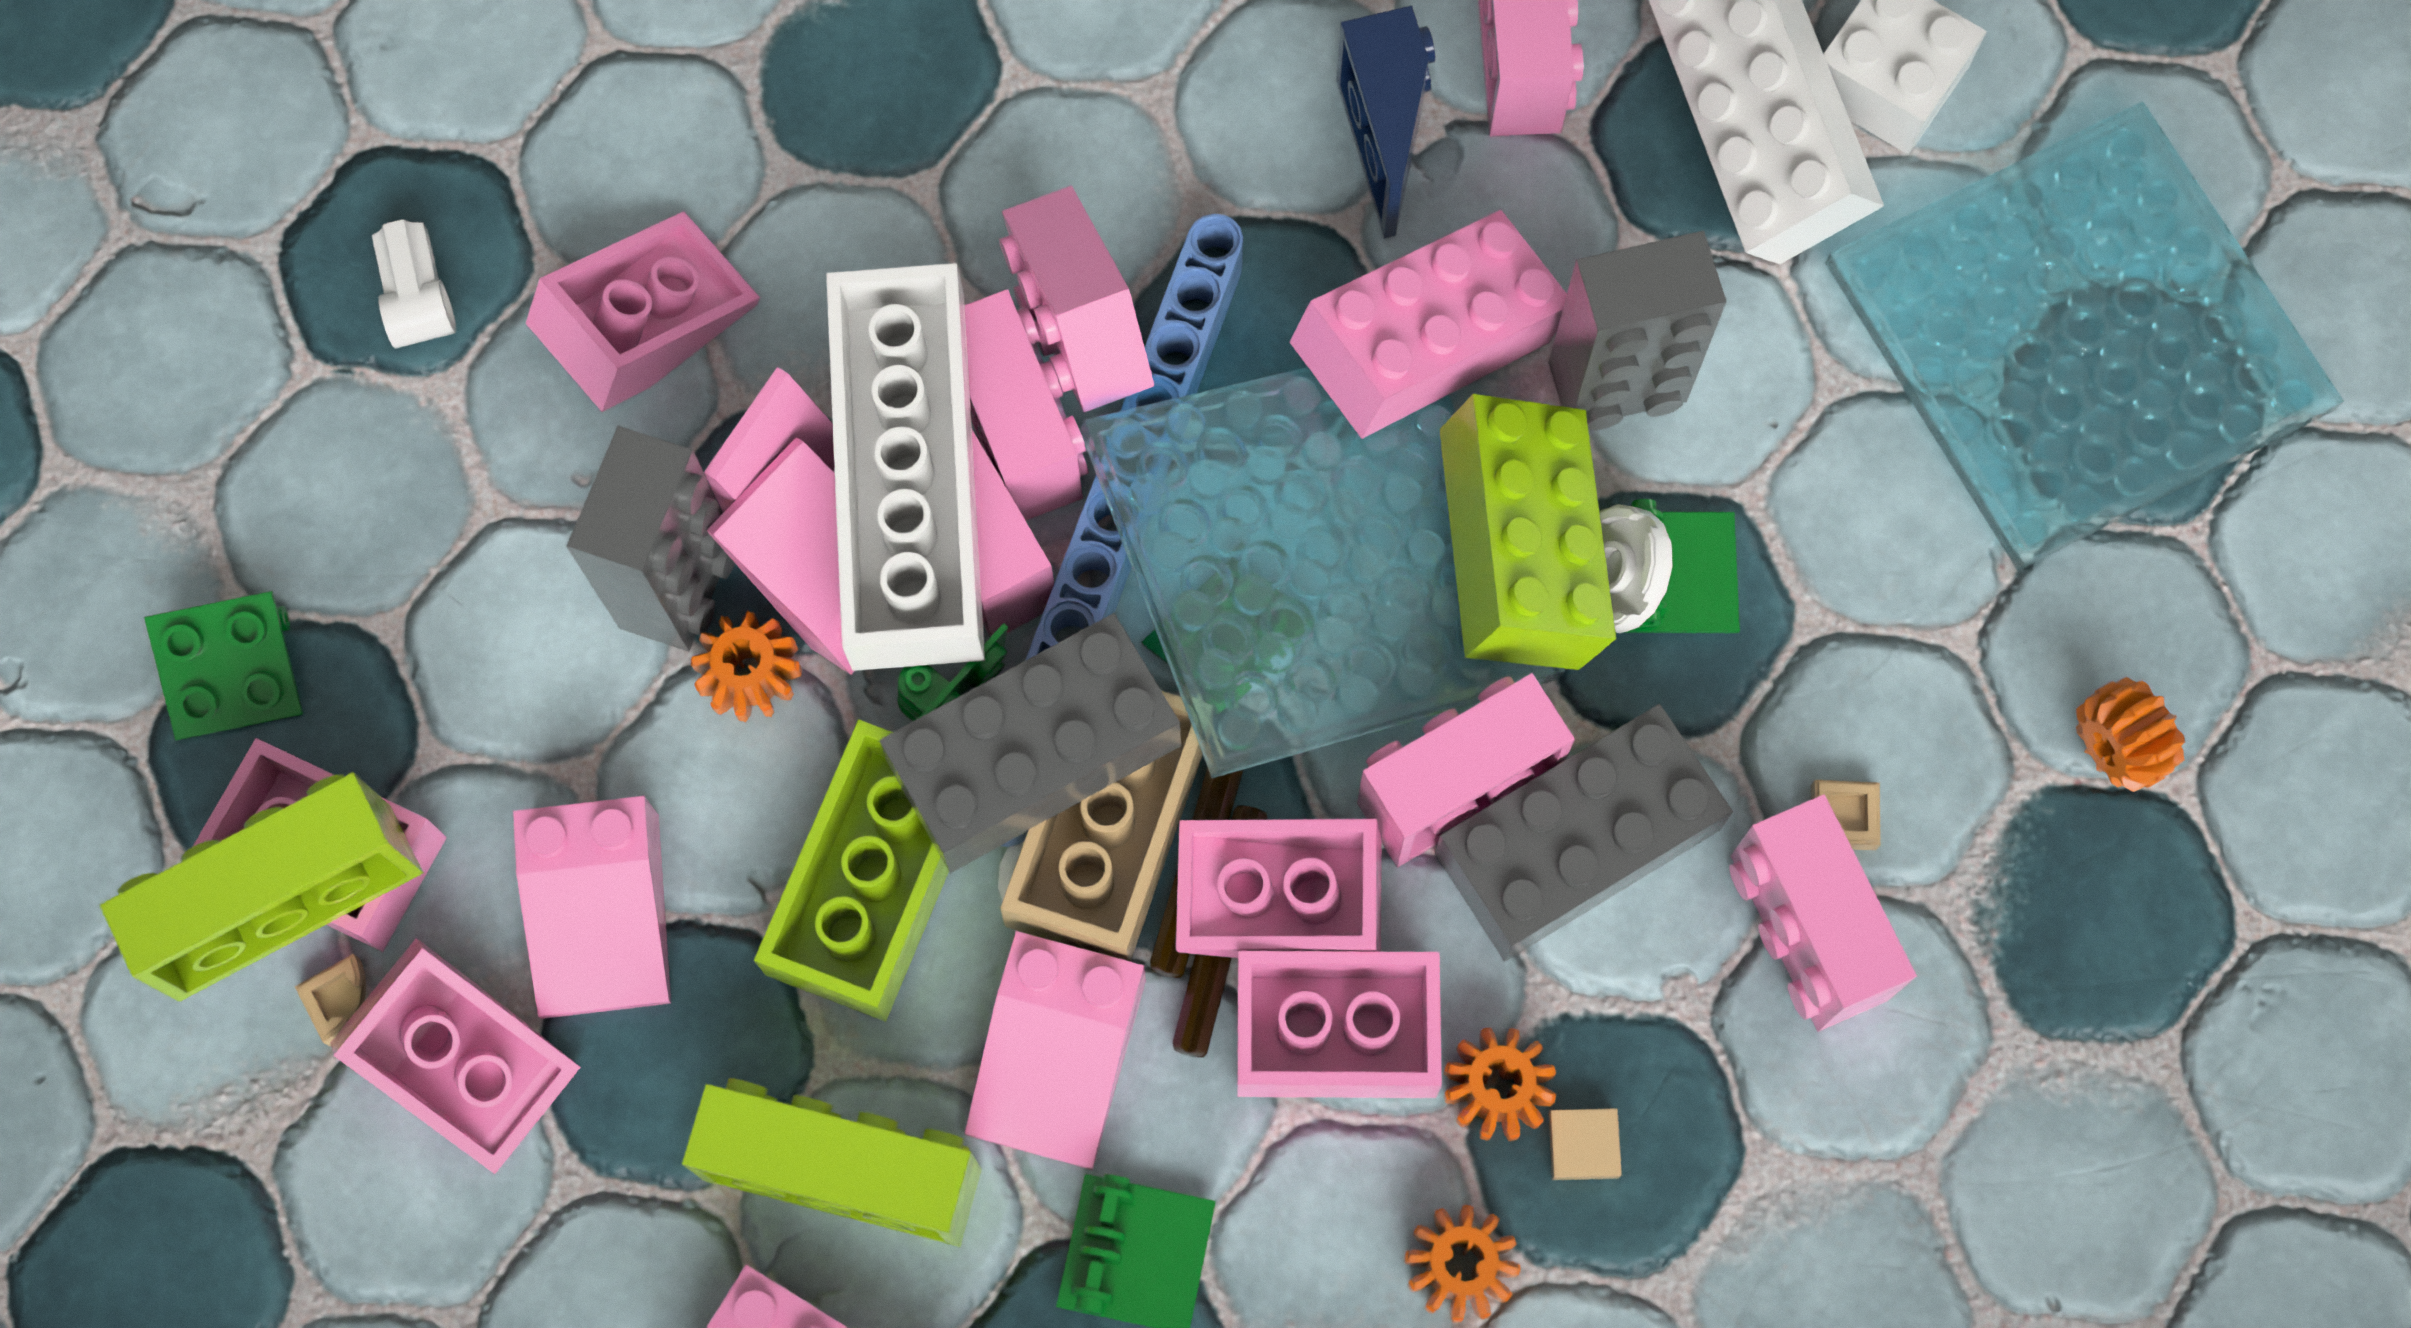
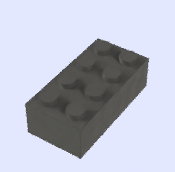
(1636, 329)
(648, 539)
(1032, 742)
(1582, 832)

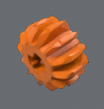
(729, 650)
(2130, 734)
(1511, 1065)
(1482, 1274)

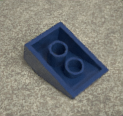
(1383, 90)

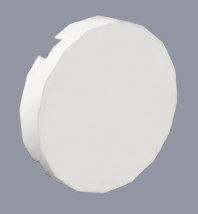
(1636, 562)

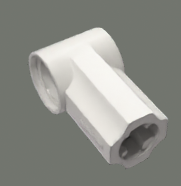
(414, 298)

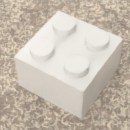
(1900, 65)

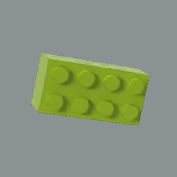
(1526, 533)
(260, 887)
(856, 888)
(832, 1163)

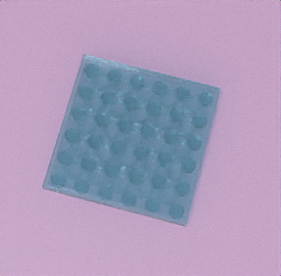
(2082, 334)
(1292, 564)

